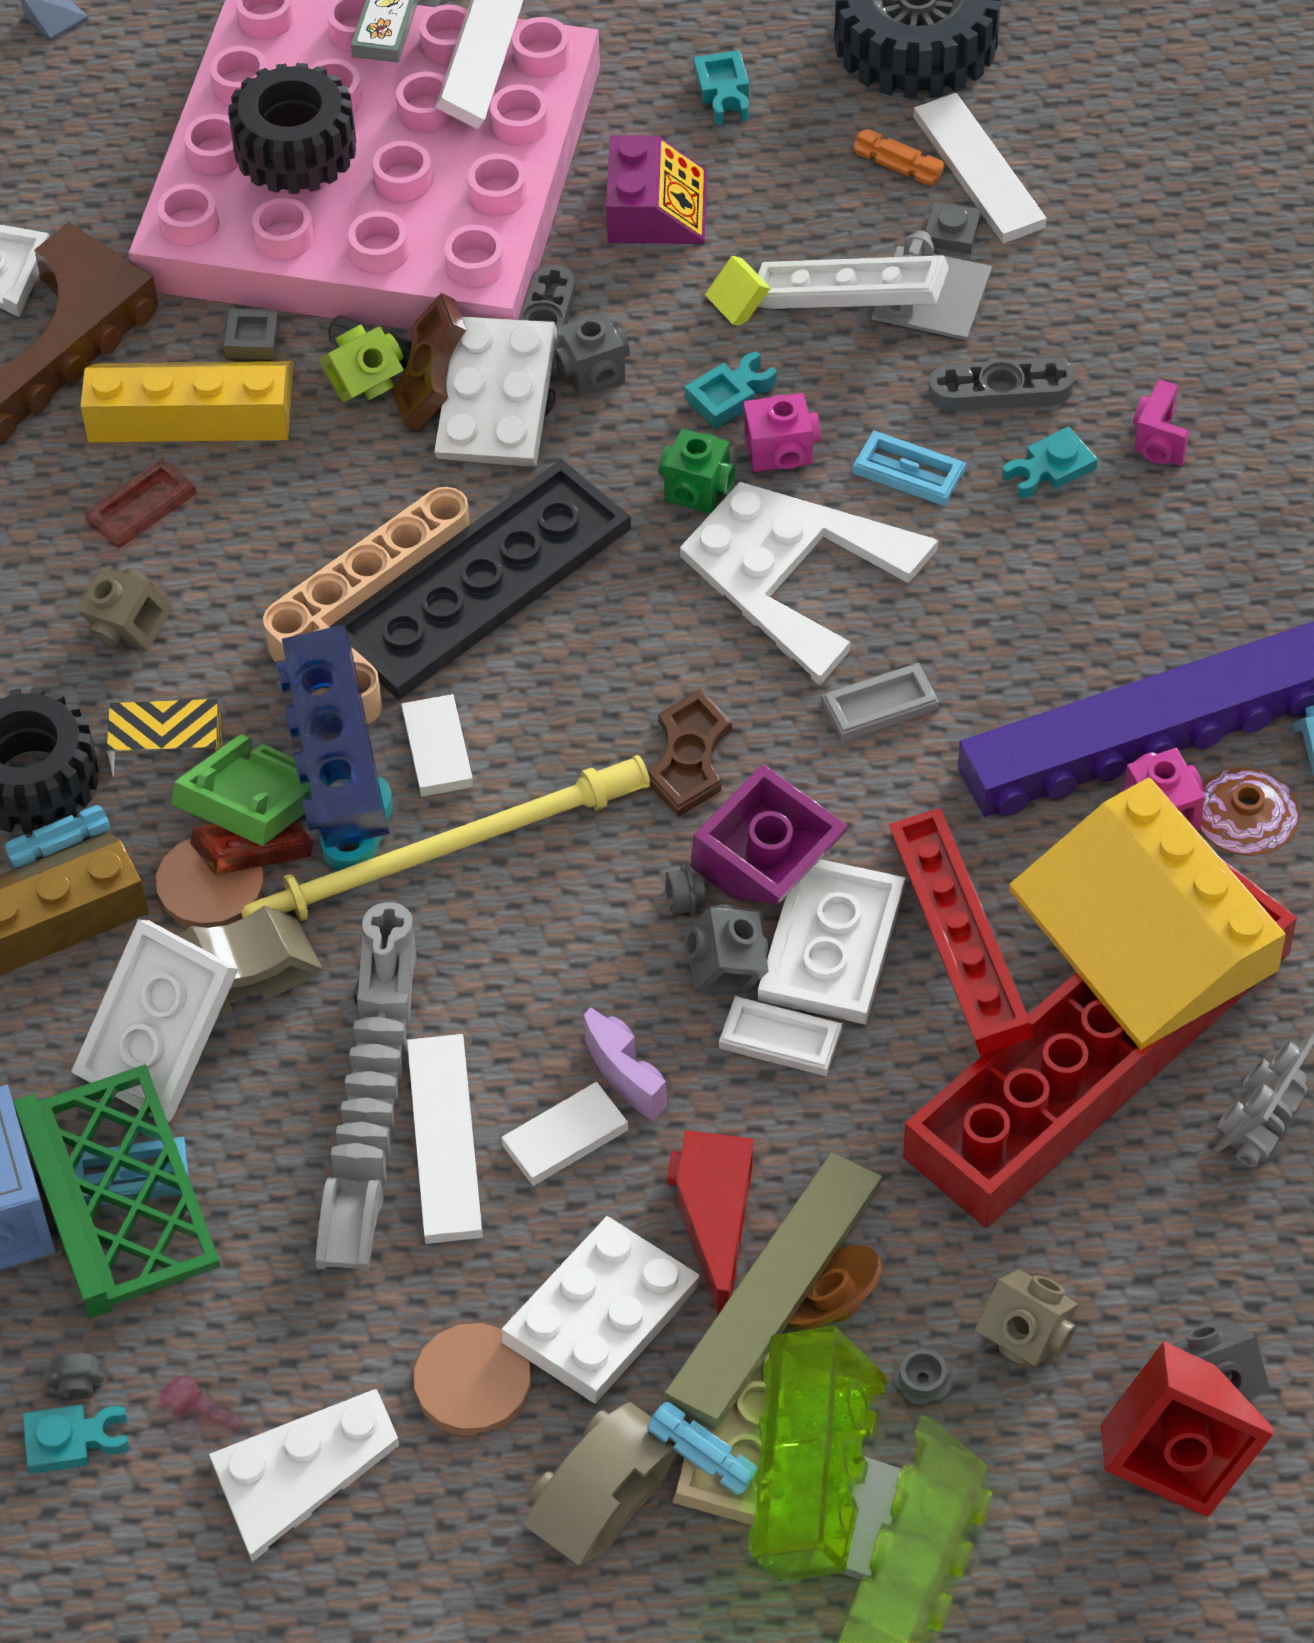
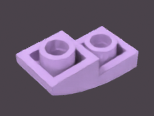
(615, 1055)

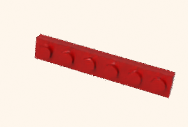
(961, 932)

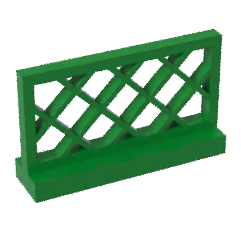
(68, 1205)

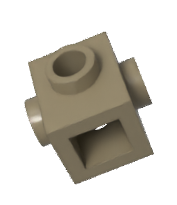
(116, 601)
(1028, 1318)

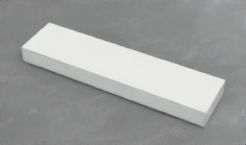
(478, 59)
(979, 168)
(853, 282)
(444, 1139)

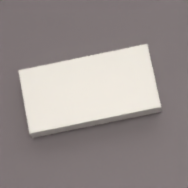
(437, 745)
(780, 1036)
(564, 1133)

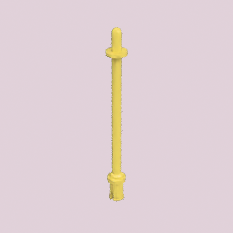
(591, 790)

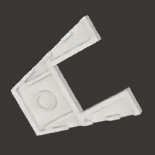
(761, 538)

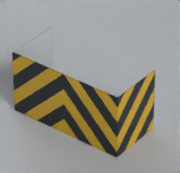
(163, 726)

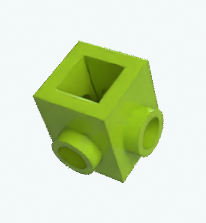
(346, 364)

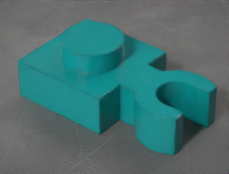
(723, 82)
(721, 392)
(1055, 459)
(62, 1436)

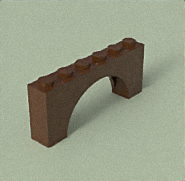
(96, 305)

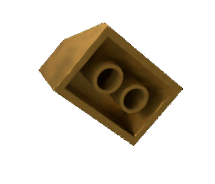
(67, 900)

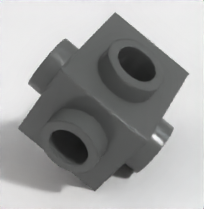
(592, 353)
(726, 950)
(1232, 1352)

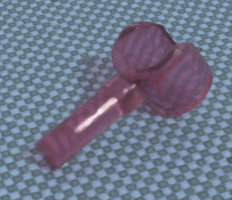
(184, 1394)

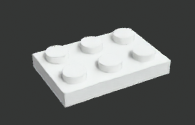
(497, 392)
(832, 941)
(156, 1014)
(600, 1309)

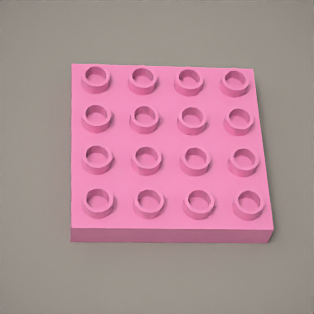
(423, 199)

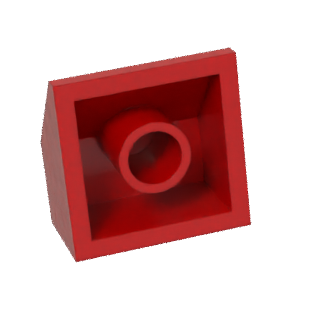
(1183, 1431)

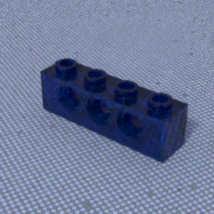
(357, 807)

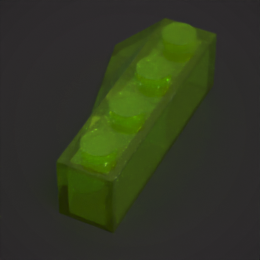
(812, 1452)
(924, 1545)

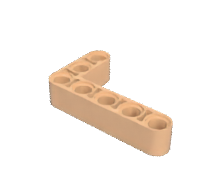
(361, 574)

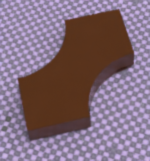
(433, 341)
(685, 771)

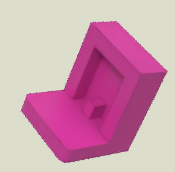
(1155, 435)

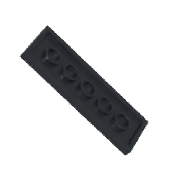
(483, 577)

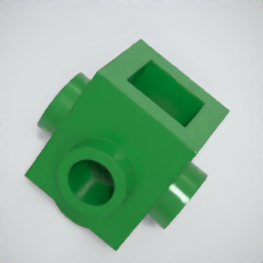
(696, 470)

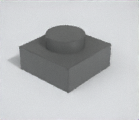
(953, 226)
(251, 334)

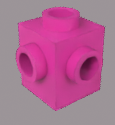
(779, 432)
(1174, 778)

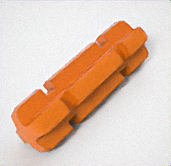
(898, 157)

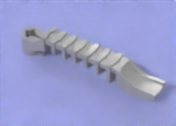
(363, 1140)

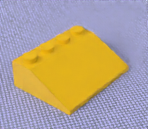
(1149, 914)

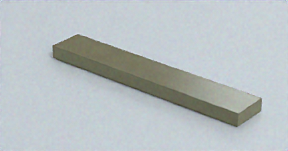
(772, 1291)

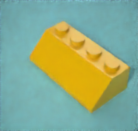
(187, 401)

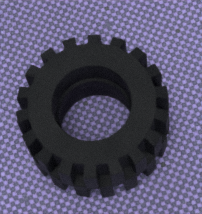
(292, 128)
(60, 780)

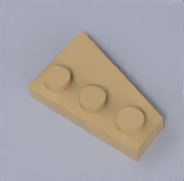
(741, 1432)

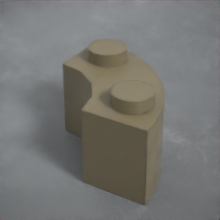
(265, 948)
(600, 1484)

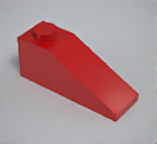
(712, 1199)

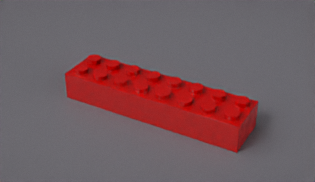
(1042, 1097)

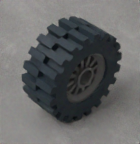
(916, 42)

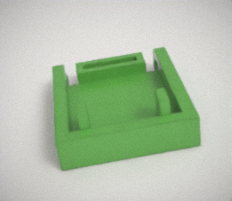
(244, 795)

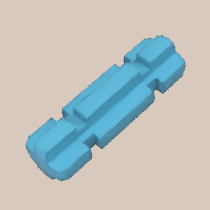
(57, 836)
(702, 1448)

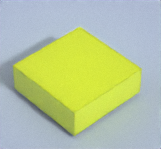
(737, 291)

